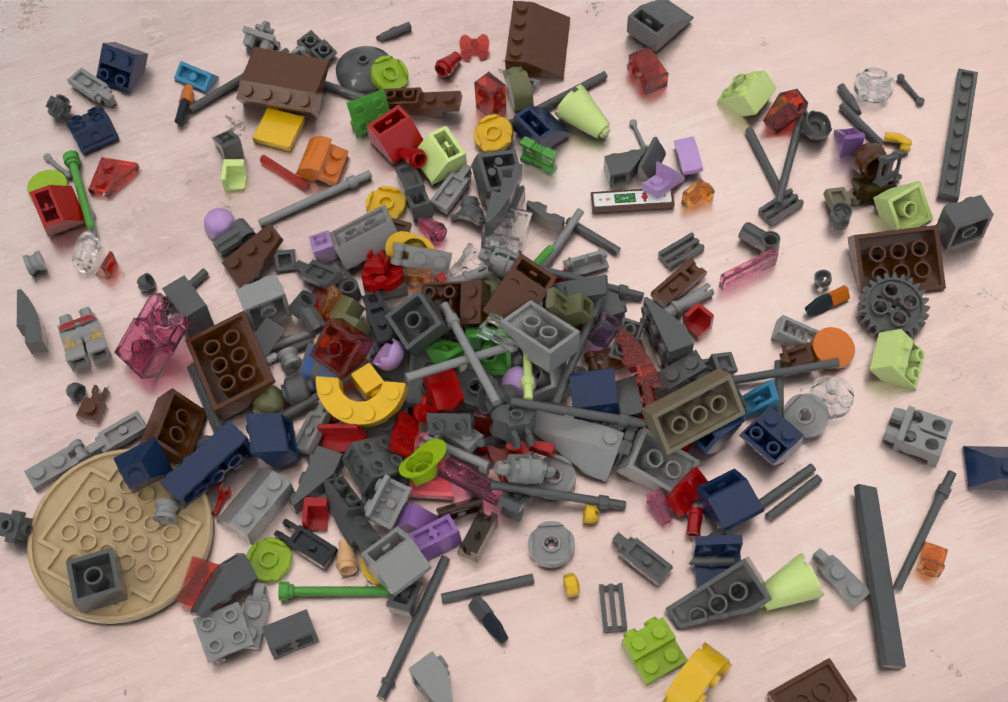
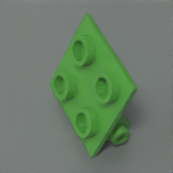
(366, 110)

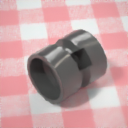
(504, 392)

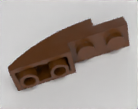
(422, 103)

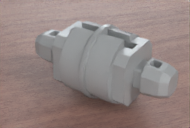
(498, 261)
(524, 469)

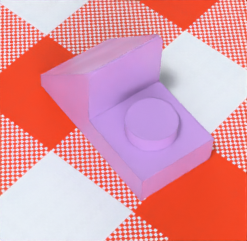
(663, 181)
(323, 247)

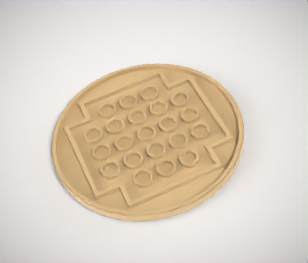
(97, 511)

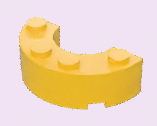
(364, 413)
(698, 675)

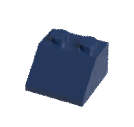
(594, 391)

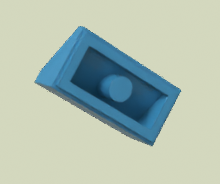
(195, 77)

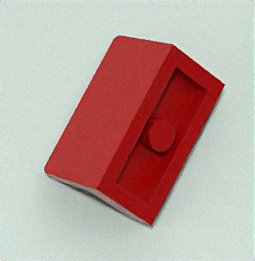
(444, 391)
(339, 436)

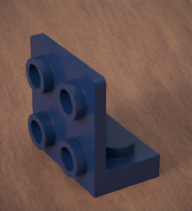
(92, 129)
(715, 545)

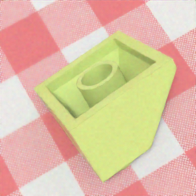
(904, 206)

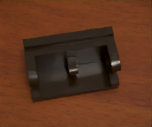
(478, 536)

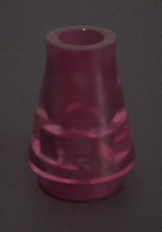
(433, 229)
(659, 506)

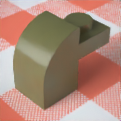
(519, 88)
(572, 309)
(351, 312)

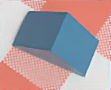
(761, 399)

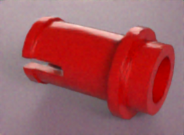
(695, 517)

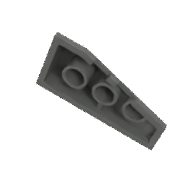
(728, 594)

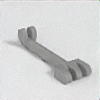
(483, 464)

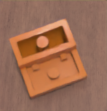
(322, 161)

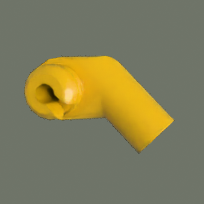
(900, 139)

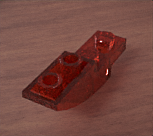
(637, 360)

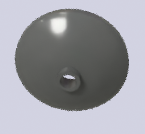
(355, 66)

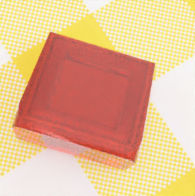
(107, 266)
(482, 423)

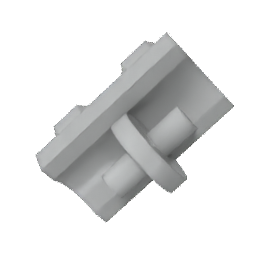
(261, 33)

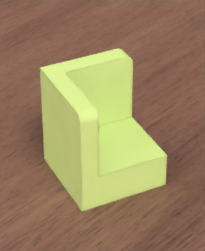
(234, 174)

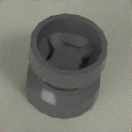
(840, 216)

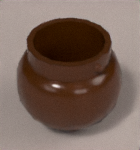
(866, 160)

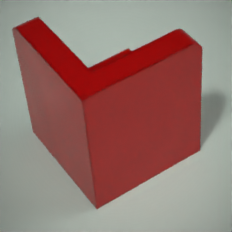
(698, 321)
(315, 514)

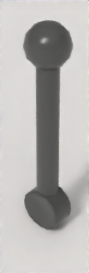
(920, 101)

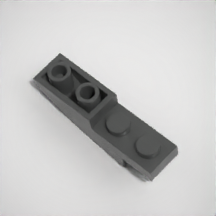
(679, 374)
(348, 513)

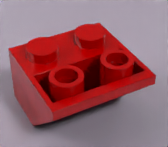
(393, 132)
(57, 208)

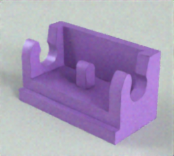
(437, 537)

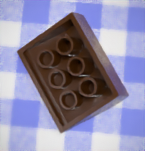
(537, 40)
(283, 82)
(902, 251)
(230, 364)

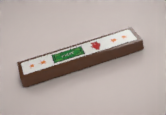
(629, 200)

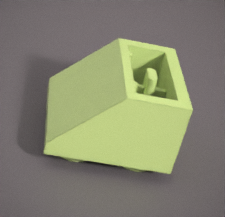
(747, 93)
(442, 154)
(897, 359)

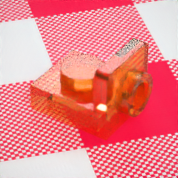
(697, 191)
(416, 276)
(932, 559)

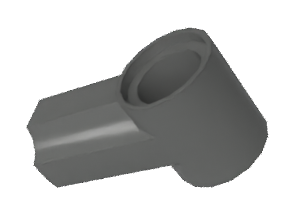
(237, 235)
(759, 238)
(348, 283)
(304, 308)

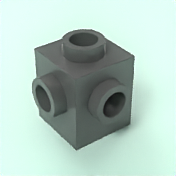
(15, 526)

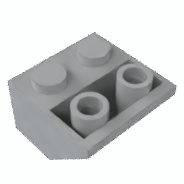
(395, 561)

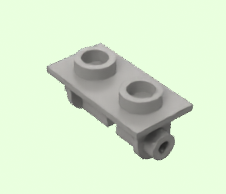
(587, 263)

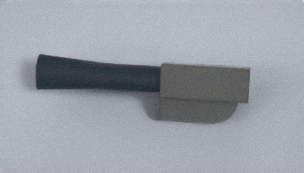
(486, 615)

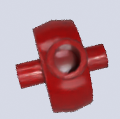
(421, 409)

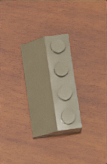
(693, 411)

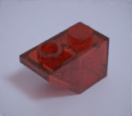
(785, 110)

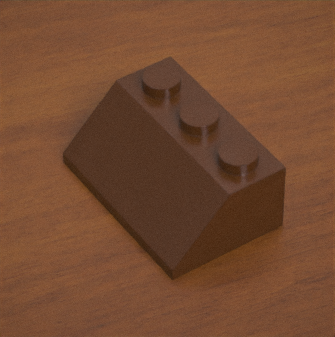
(175, 425)

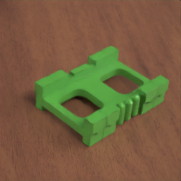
(540, 152)

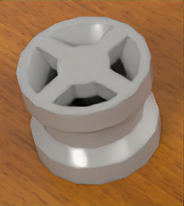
(34, 262)
(289, 359)
(166, 511)

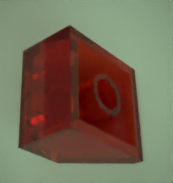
(341, 347)

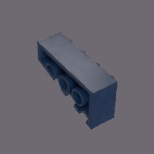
(207, 464)

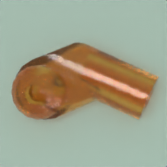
(332, 297)

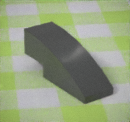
(414, 192)
(30, 324)

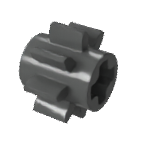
(58, 106)

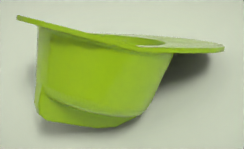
(423, 463)

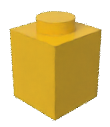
(367, 381)

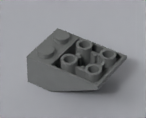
(657, 22)
(665, 333)

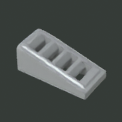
(791, 324)

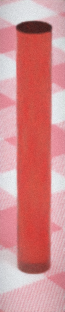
(285, 172)

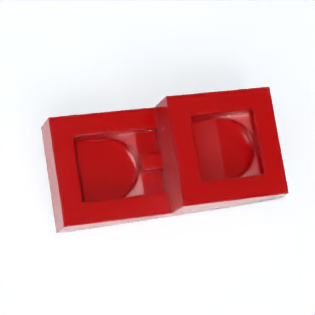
(403, 434)
(542, 448)
(685, 491)

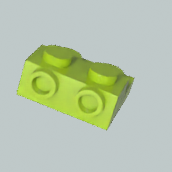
(653, 650)

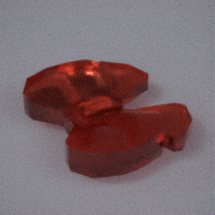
(480, 44)

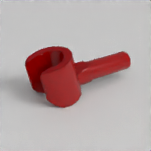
(223, 495)

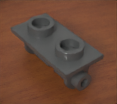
(450, 424)

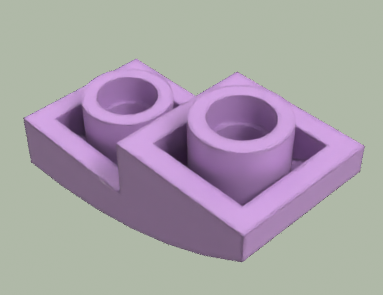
(688, 155)

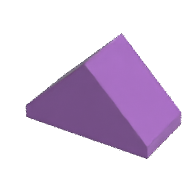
(848, 140)
(414, 517)

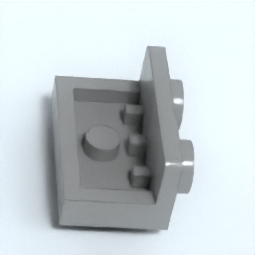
(387, 502)

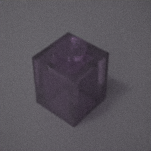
(604, 330)

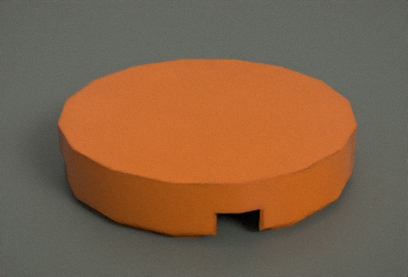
(832, 344)

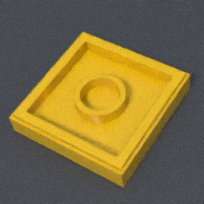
(278, 129)

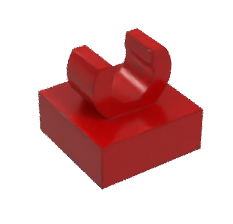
(377, 263)

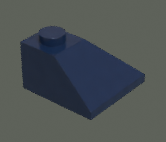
(143, 465)
(986, 467)

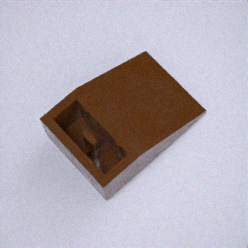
(520, 284)
(464, 298)

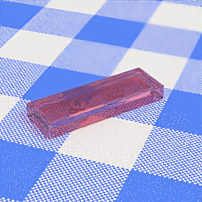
(748, 269)
(469, 480)

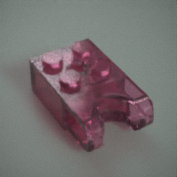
(152, 338)

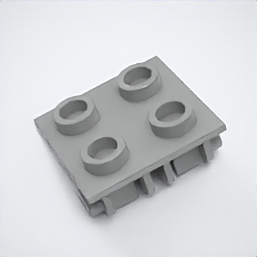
(223, 632)

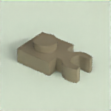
(839, 194)

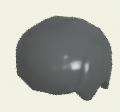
(816, 125)

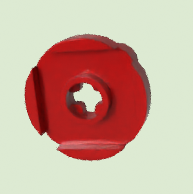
(389, 281)

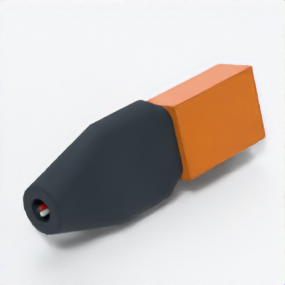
(186, 99)
(827, 300)

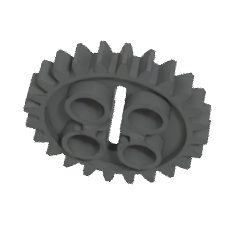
(903, 291)

